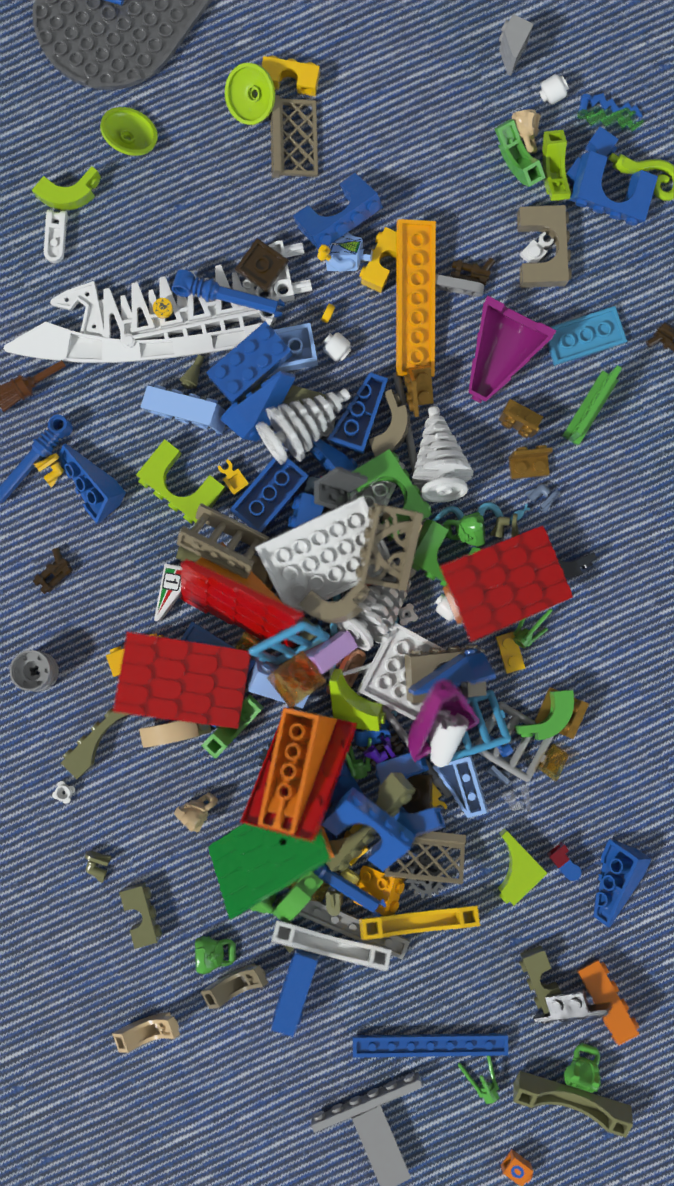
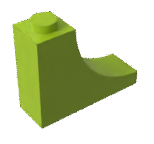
(352, 707)
(522, 871)

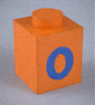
(517, 1168)

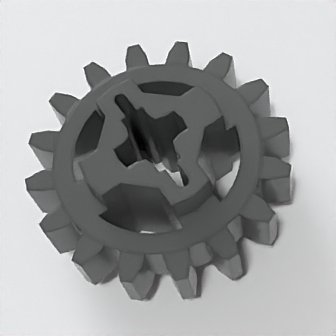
(427, 884)

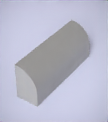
(381, 1147)

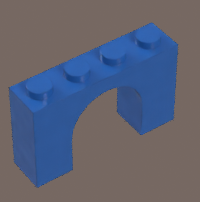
(589, 192)
(325, 230)
(358, 809)
(420, 822)

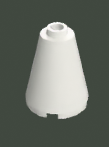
(446, 736)

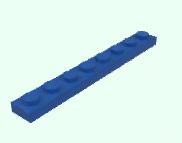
(430, 1045)

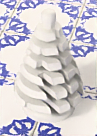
(299, 424)
(440, 463)
(378, 614)

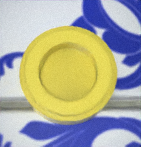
(350, 876)

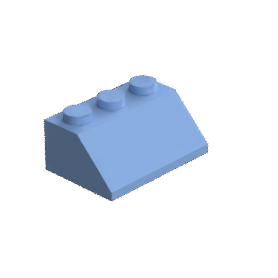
(301, 342)

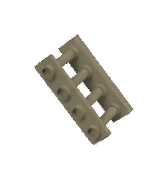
(215, 552)

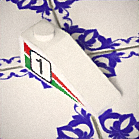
(169, 590)

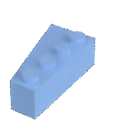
(183, 407)

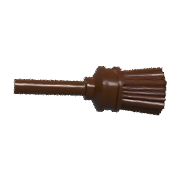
(21, 387)

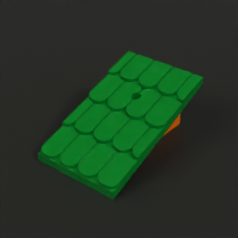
(260, 862)

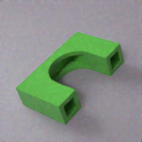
(387, 468)
(426, 550)

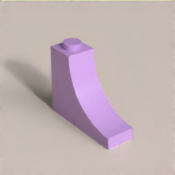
(332, 651)

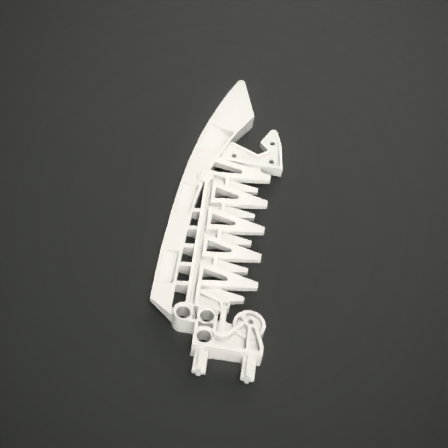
(97, 346)

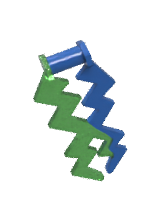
(616, 115)

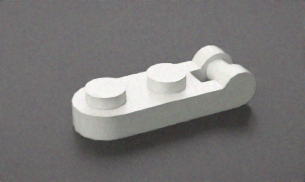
(55, 236)

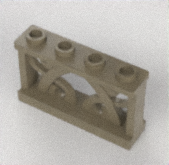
(401, 571)

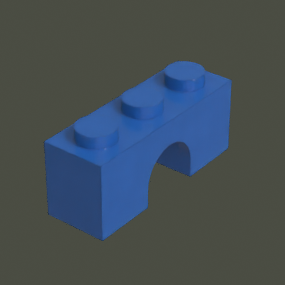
(601, 143)

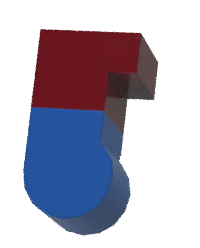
(564, 864)

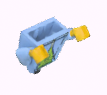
(344, 253)

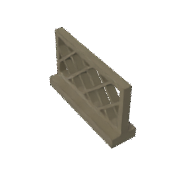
(277, 141)
(438, 840)

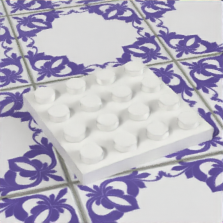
(386, 675)

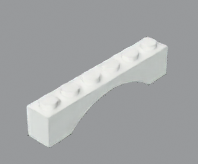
(331, 946)

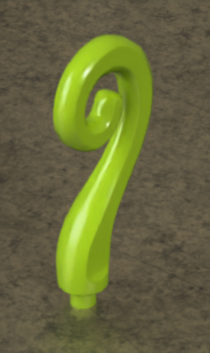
(629, 166)

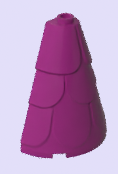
(503, 348)
(441, 697)

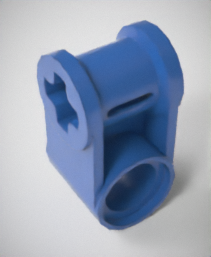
(361, 736)

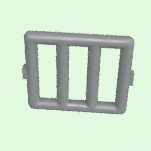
(511, 766)

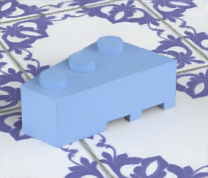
(260, 684)
(464, 785)

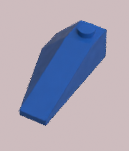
(97, 488)

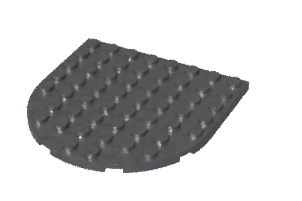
(113, 43)

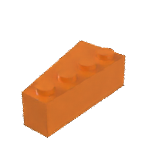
(603, 991)

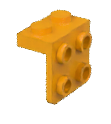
(381, 887)

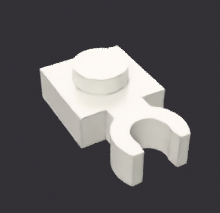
(535, 251)

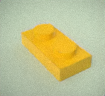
(510, 653)

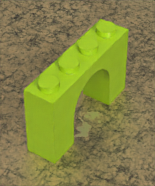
(155, 473)

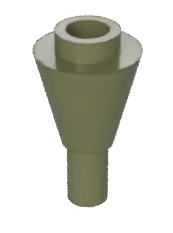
(191, 376)

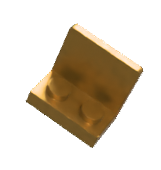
(419, 387)
(521, 419)
(529, 463)
(572, 726)

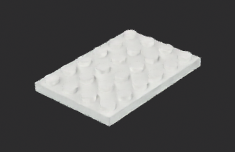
(320, 554)

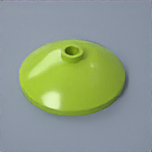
(241, 93)
(128, 131)

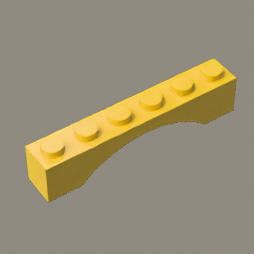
(419, 922)

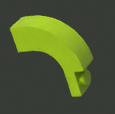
(554, 165)
(67, 197)

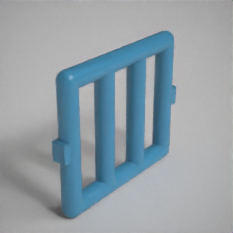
(289, 634)
(488, 743)

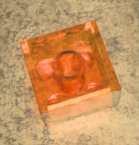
(296, 679)

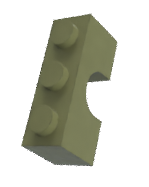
(137, 898)
(536, 963)

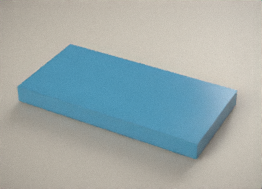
(586, 336)

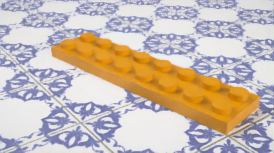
(415, 295)

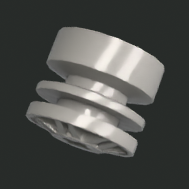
(23, 672)

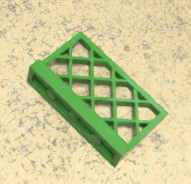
(591, 406)

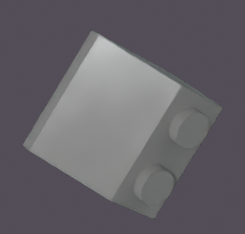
(513, 41)

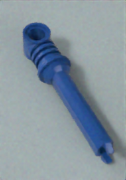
(186, 284)
(41, 448)
(349, 889)

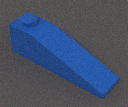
(246, 415)
(330, 457)
(465, 667)
(620, 875)

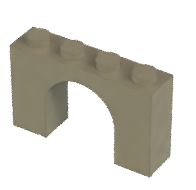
(553, 222)
(421, 664)

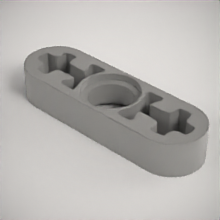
(459, 286)

